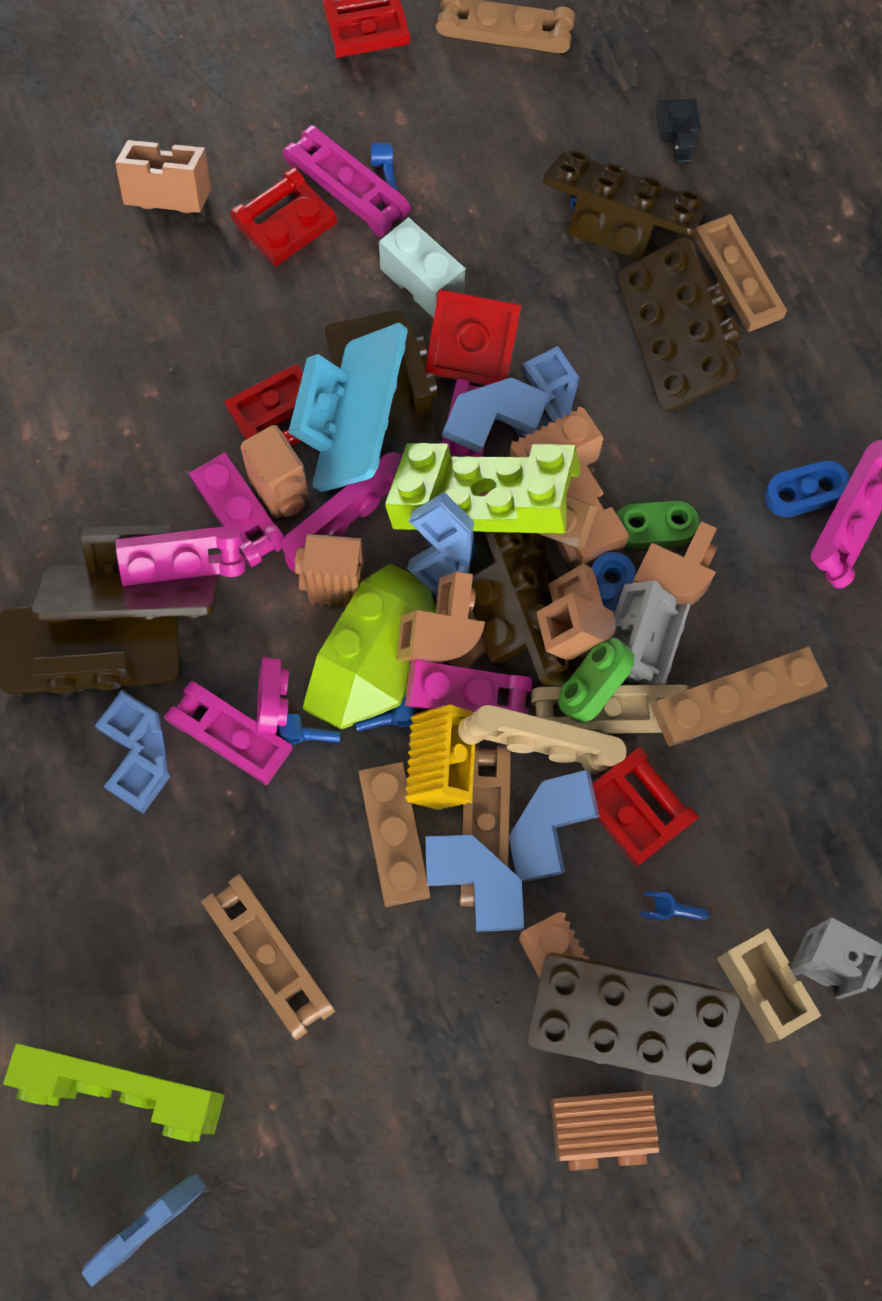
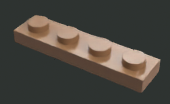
(738, 696)

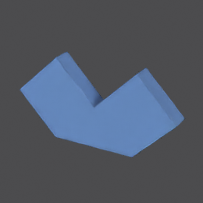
(555, 376)
(505, 401)
(450, 534)
(146, 765)
(535, 837)
(466, 862)
(154, 1218)

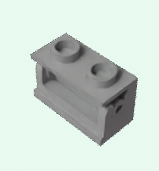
(651, 627)
(839, 957)

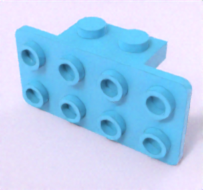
(348, 407)

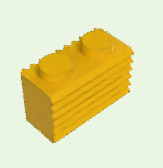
(440, 760)

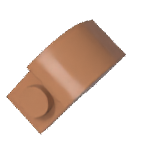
(681, 576)
(576, 616)
(444, 633)

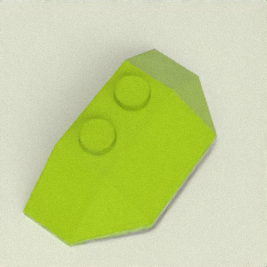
(357, 664)

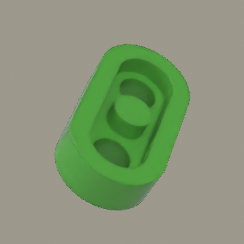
(657, 524)
(596, 680)

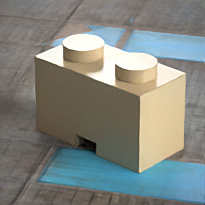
(768, 987)

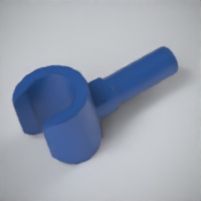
(383, 157)
(399, 717)
(294, 733)
(667, 907)

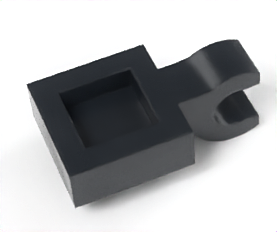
(679, 124)

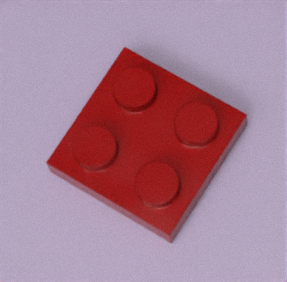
(472, 337)

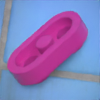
(270, 707)

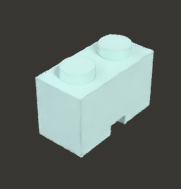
(419, 264)

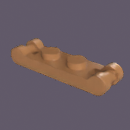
(507, 24)
(489, 812)
(267, 956)

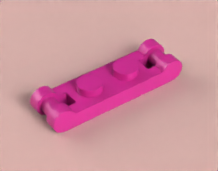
(347, 180)
(342, 509)
(851, 520)

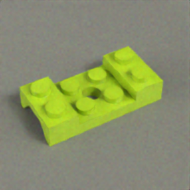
(523, 493)
(48, 1076)

